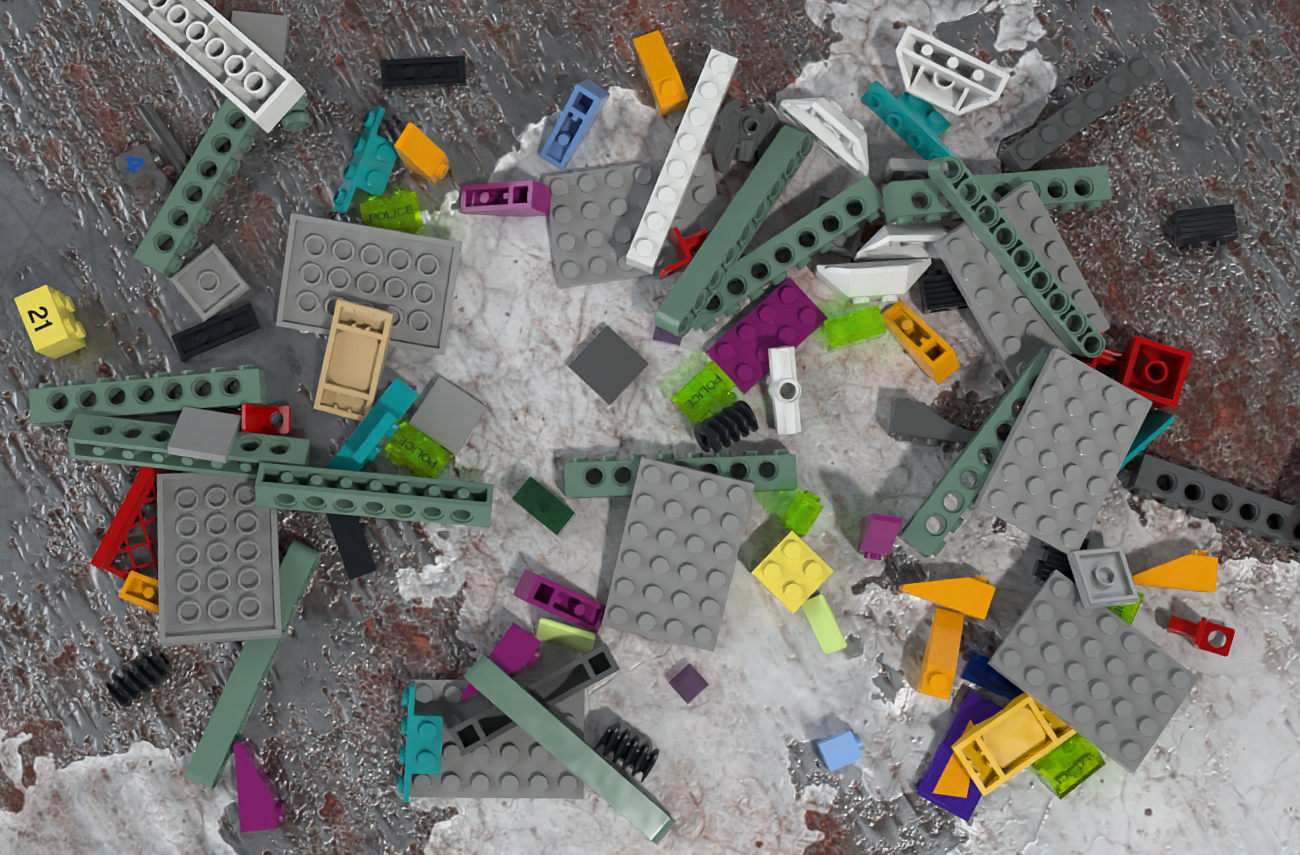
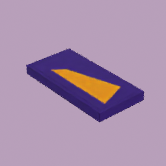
(946, 779)

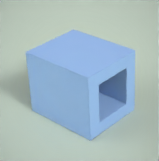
(840, 749)

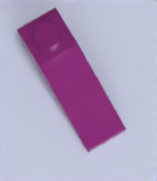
(511, 198)
(878, 535)
(560, 601)
(511, 654)
(257, 797)

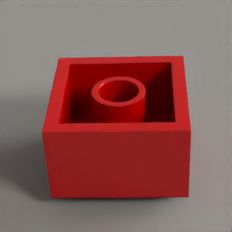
(1154, 371)

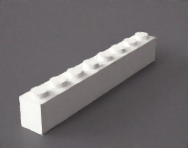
(681, 161)

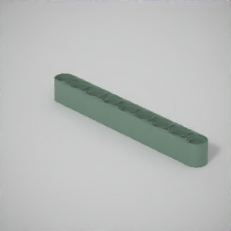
(734, 231)
(1005, 252)
(250, 673)
(569, 749)

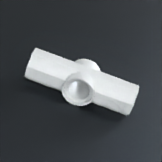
(786, 408)

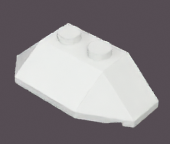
(946, 74)
(832, 131)
(903, 243)
(872, 280)

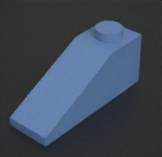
(574, 123)

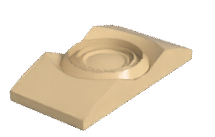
(354, 360)

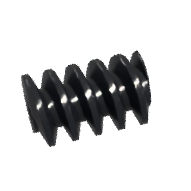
(725, 426)
(140, 677)
(628, 750)

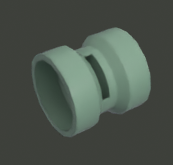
(296, 117)

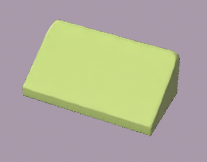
(824, 624)
(565, 635)

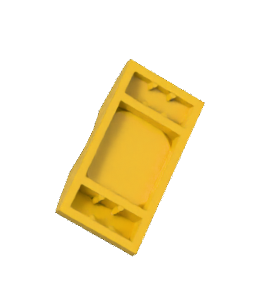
(1009, 742)

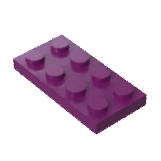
(779, 320)

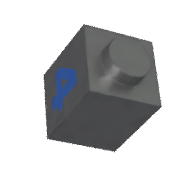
(140, 165)

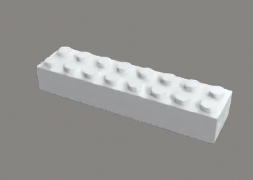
(221, 56)

